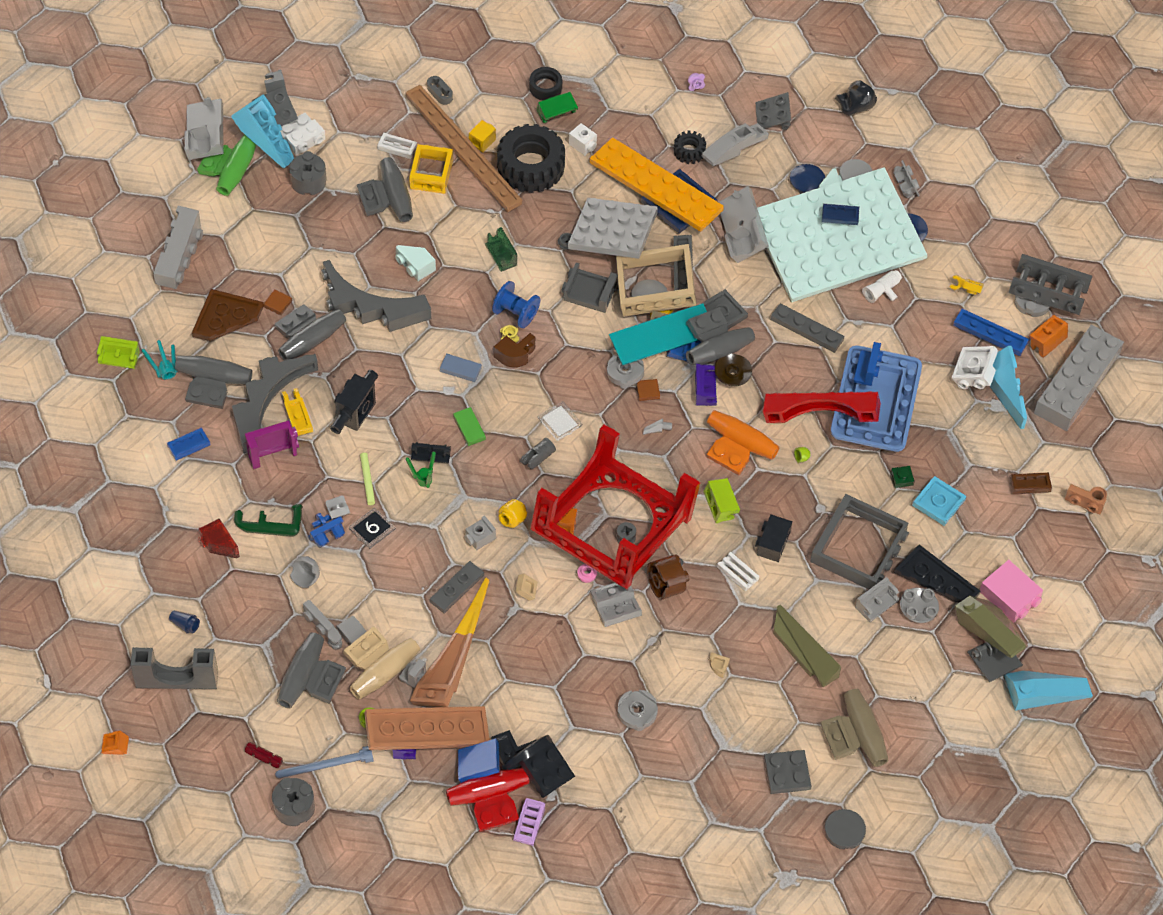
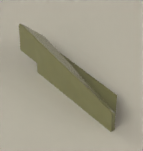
(805, 648)

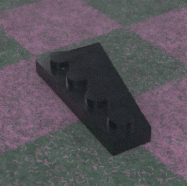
(933, 574)

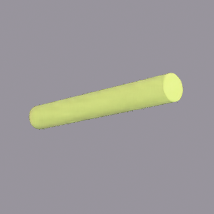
(367, 479)

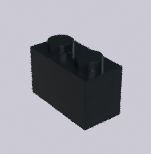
(774, 538)

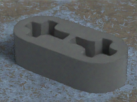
(437, 91)

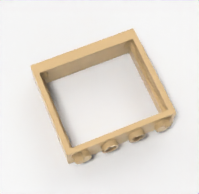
(657, 301)

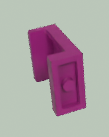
(271, 440)

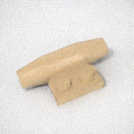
(377, 660)

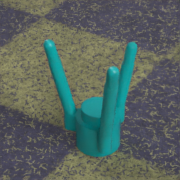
(166, 368)

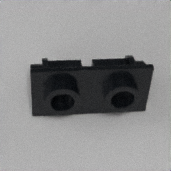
(423, 452)

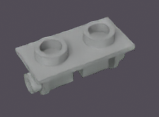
(902, 174)

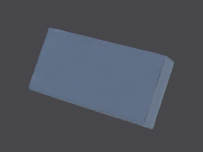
(460, 367)

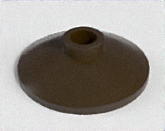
(733, 364)

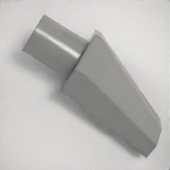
(657, 427)

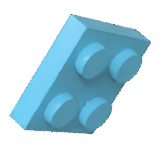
(939, 501)

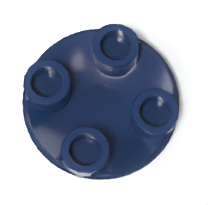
(806, 177)

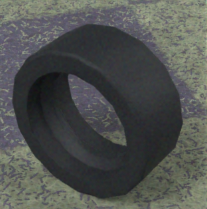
(545, 73)

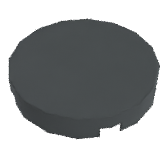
(845, 829)

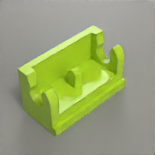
(118, 352)
(721, 500)

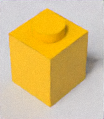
(482, 135)

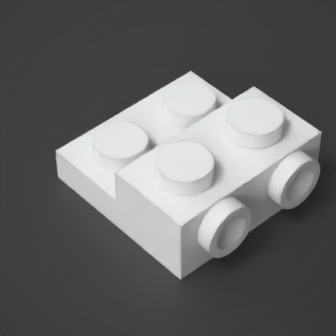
(302, 134)
(975, 367)

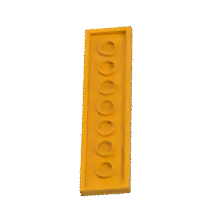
(656, 184)

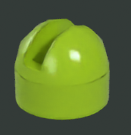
(801, 454)

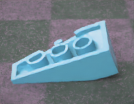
(1008, 387)
(1040, 689)

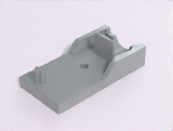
(204, 129)
(746, 238)

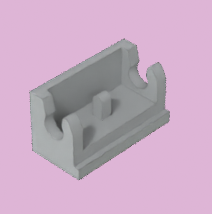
(877, 599)

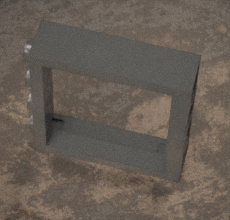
(873, 515)

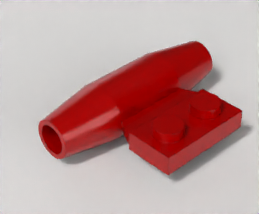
(491, 797)

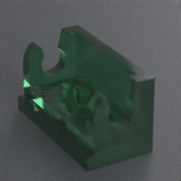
(501, 250)

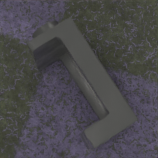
(589, 289)

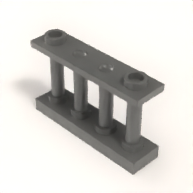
(1054, 274)

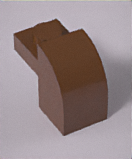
(514, 354)

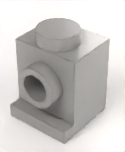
(480, 533)

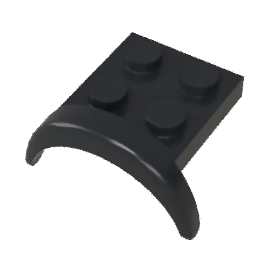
(543, 765)

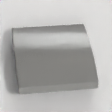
(615, 604)

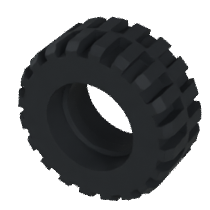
(531, 140)

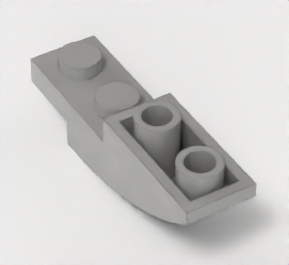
(733, 142)

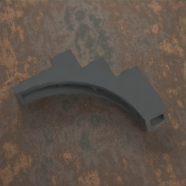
(393, 312)
(260, 392)

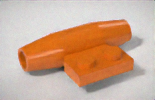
(737, 442)

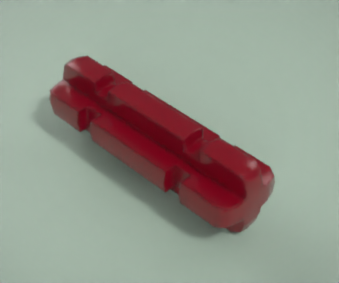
(263, 755)

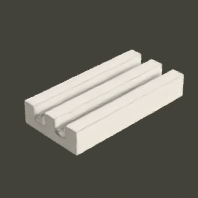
(395, 148)
(739, 571)

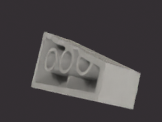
(178, 248)

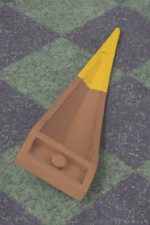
(445, 673)

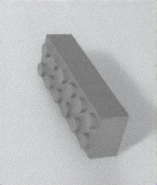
(1078, 377)

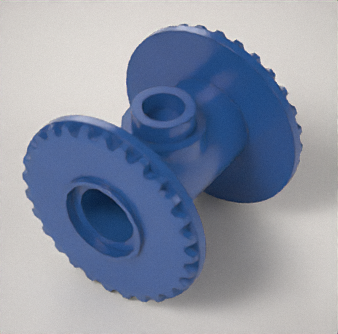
(524, 309)

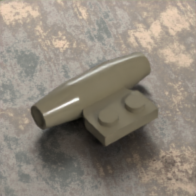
(857, 730)

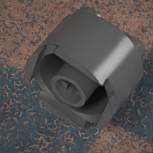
(308, 173)
(293, 801)

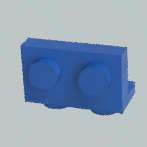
(867, 365)

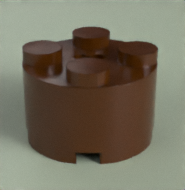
(667, 577)

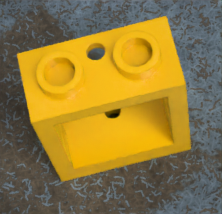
(430, 182)

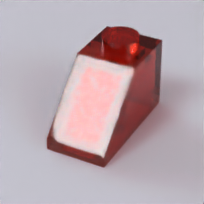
(218, 540)

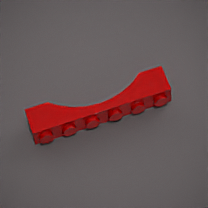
(785, 406)

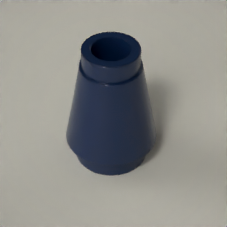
(187, 622)

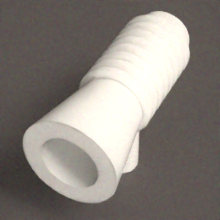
(882, 285)

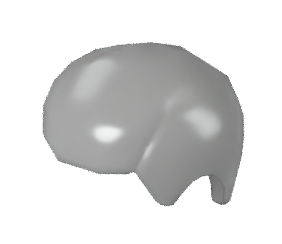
(305, 571)

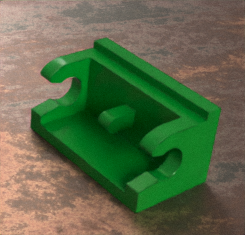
(556, 106)

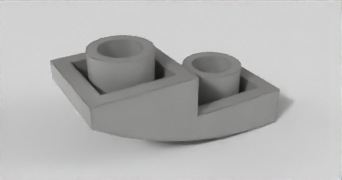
(351, 629)

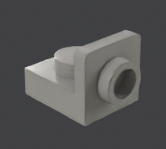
(337, 507)
(413, 673)

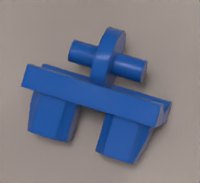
(334, 526)

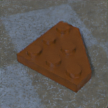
(224, 314)

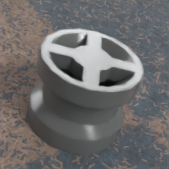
(626, 527)

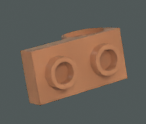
(1085, 499)

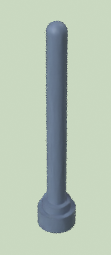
(364, 755)

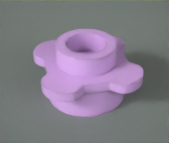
(693, 78)

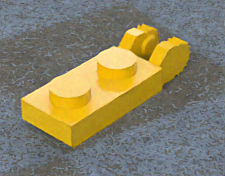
(297, 413)

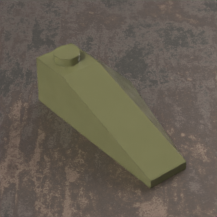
(989, 624)

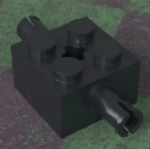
(355, 402)

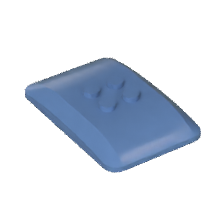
(897, 392)

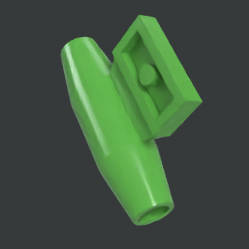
(230, 165)

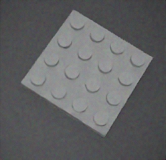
(613, 228)

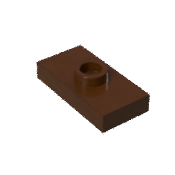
(1031, 483)

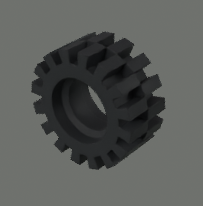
(689, 139)

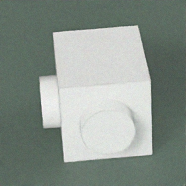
(583, 139)

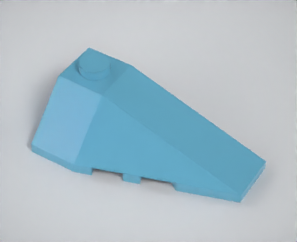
(259, 125)

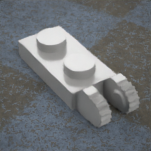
(323, 625)

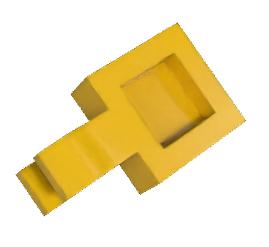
(972, 286)

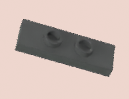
(456, 587)

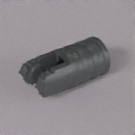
(538, 453)

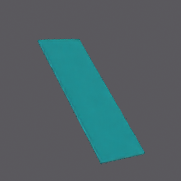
(655, 335)

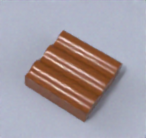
(277, 302)
(648, 390)

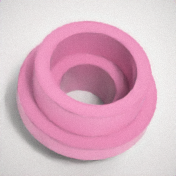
(587, 578)

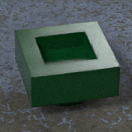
(902, 476)

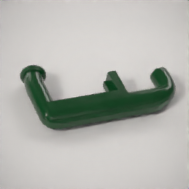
(271, 528)

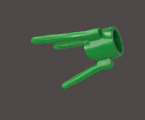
(424, 475)

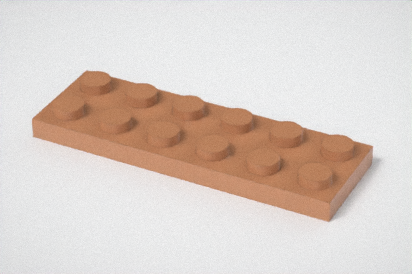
(426, 727)

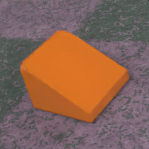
(115, 743)

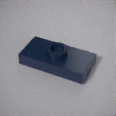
(840, 214)

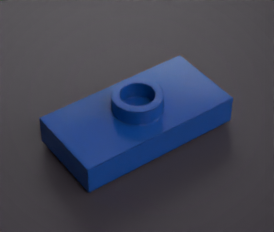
(188, 444)

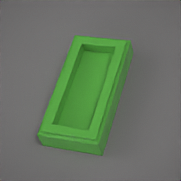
(469, 426)

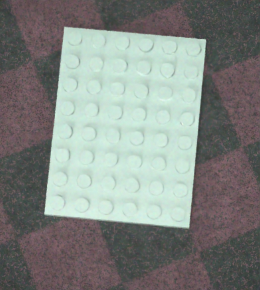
(829, 255)

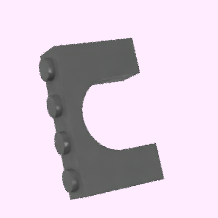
(152, 674)

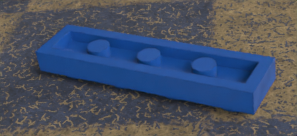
(990, 331)

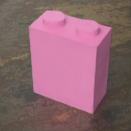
(1011, 591)

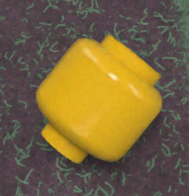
(512, 513)

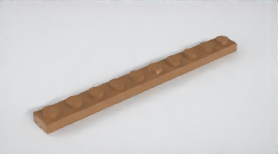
(464, 148)

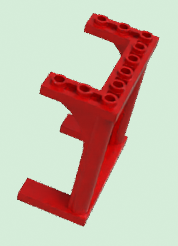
(630, 558)

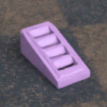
(534, 809)

